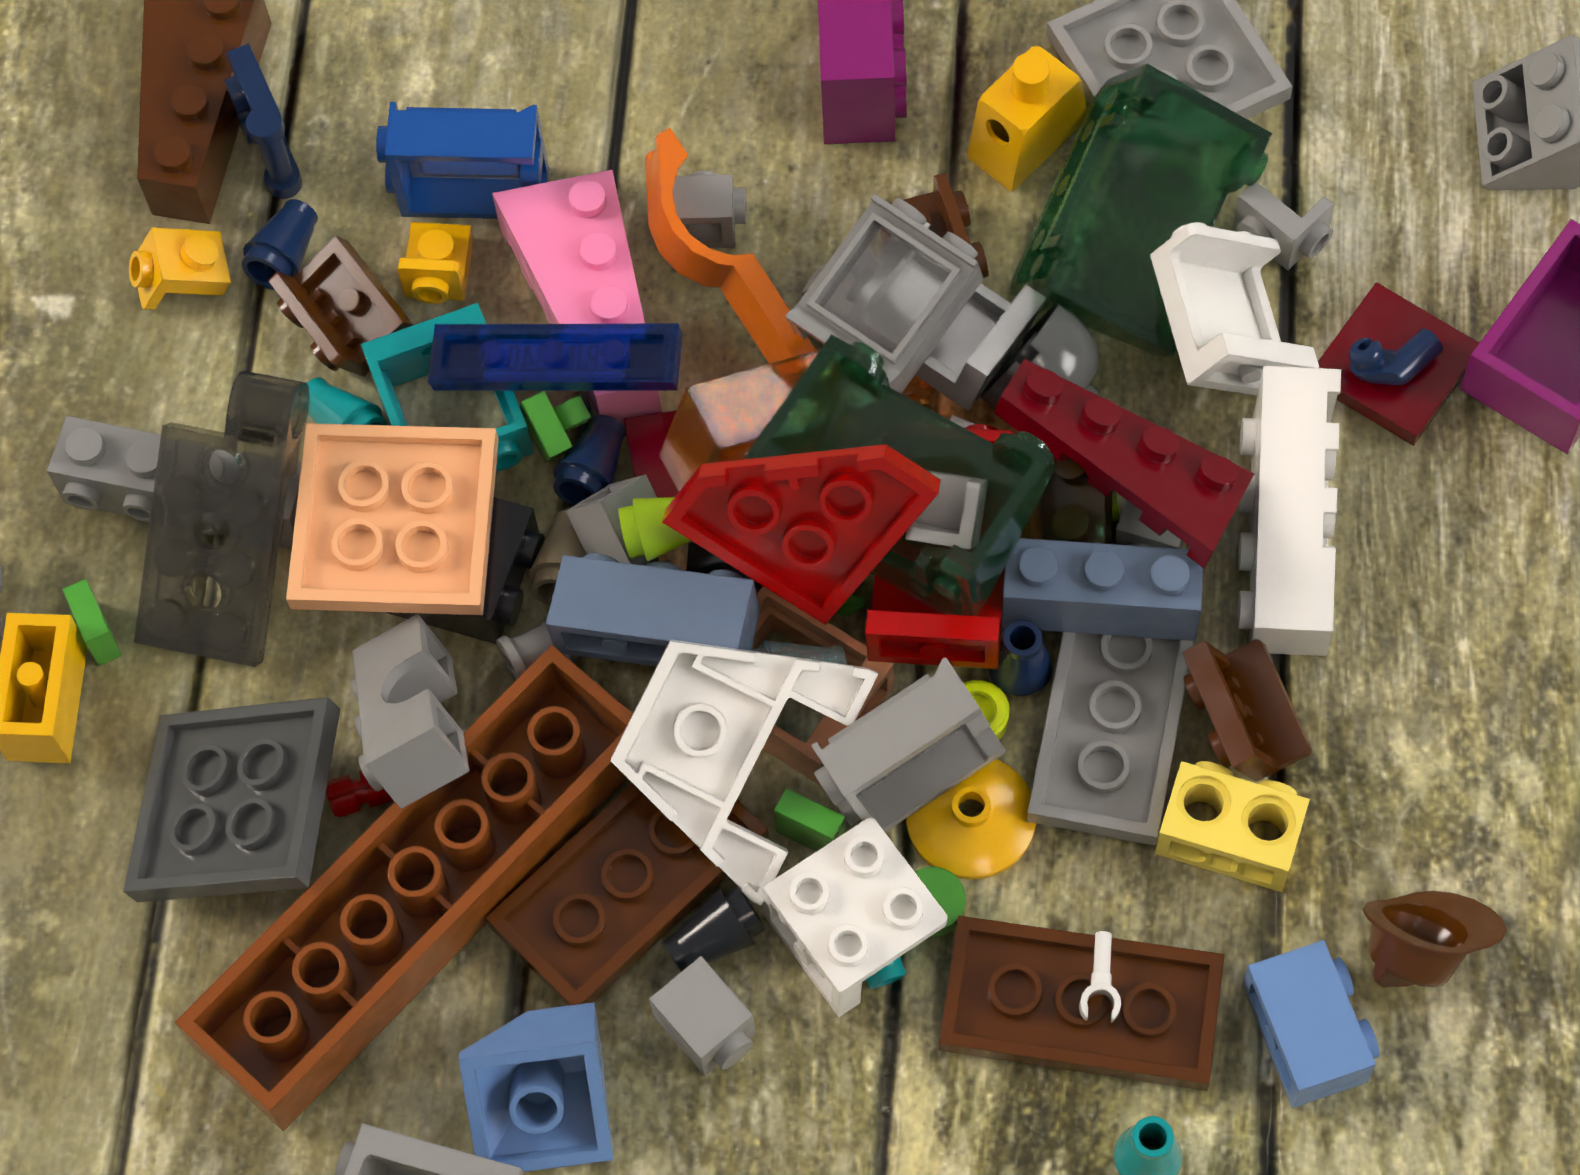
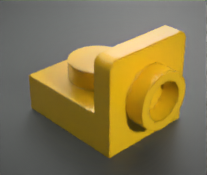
(436, 262)

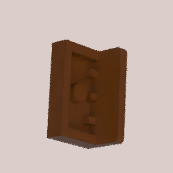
(339, 306)
(1248, 708)

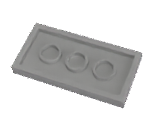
(1110, 735)

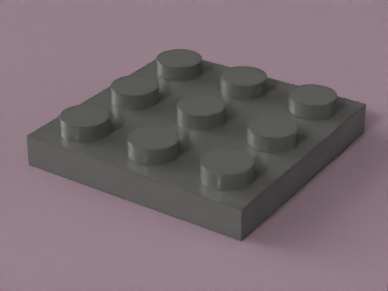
(233, 801)

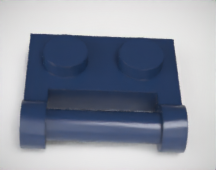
(262, 122)

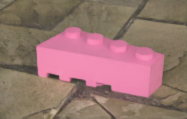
(578, 264)

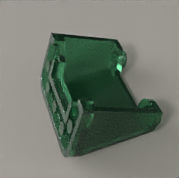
(1135, 174)
(849, 404)

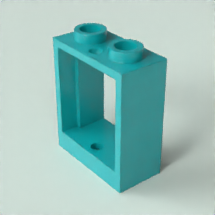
(407, 356)

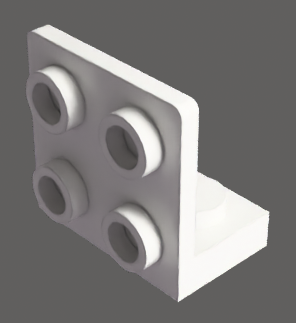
(851, 911)

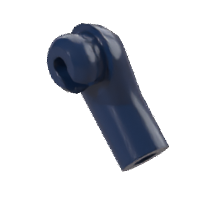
(1393, 367)

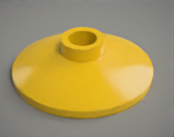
(976, 844)

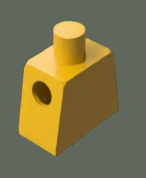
(1034, 108)

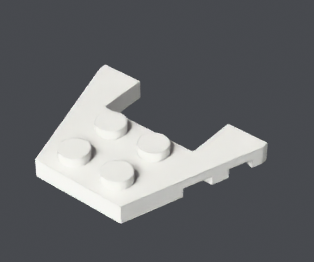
(704, 731)

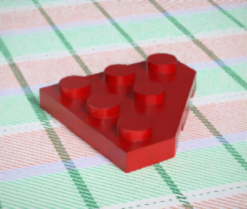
(804, 520)

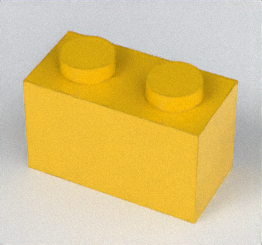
(40, 687)

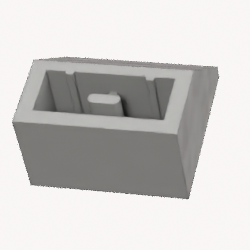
(1531, 120)

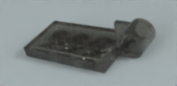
(265, 438)

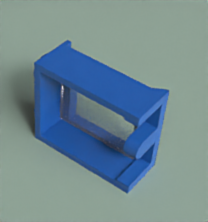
(457, 157)

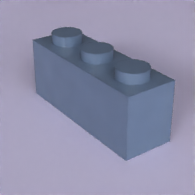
(1103, 589)
(635, 609)

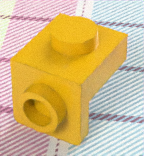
(179, 263)

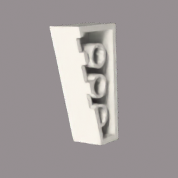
(1290, 511)

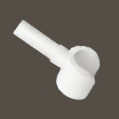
(1101, 976)

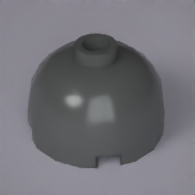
(1057, 344)

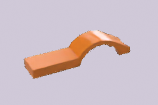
(737, 276)

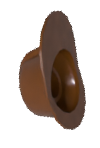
(1427, 936)

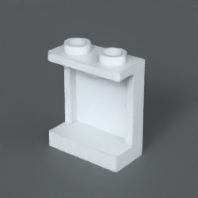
(1222, 308)

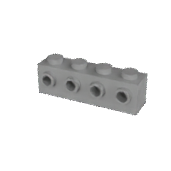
(116, 472)

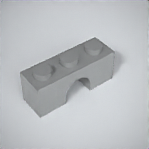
(403, 727)

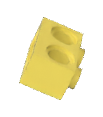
(1227, 842)

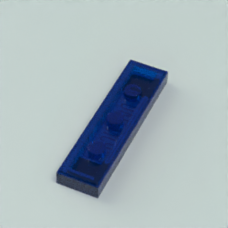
(556, 357)

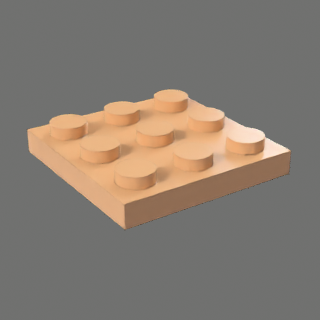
(393, 519)

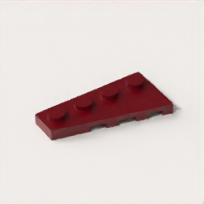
(1157, 471)

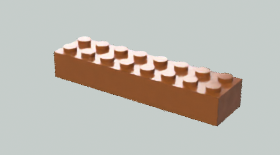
(410, 893)

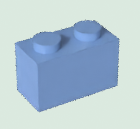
(1311, 1023)

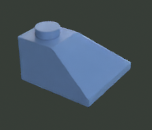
(539, 1090)

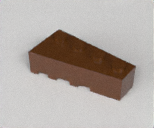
(184, 102)

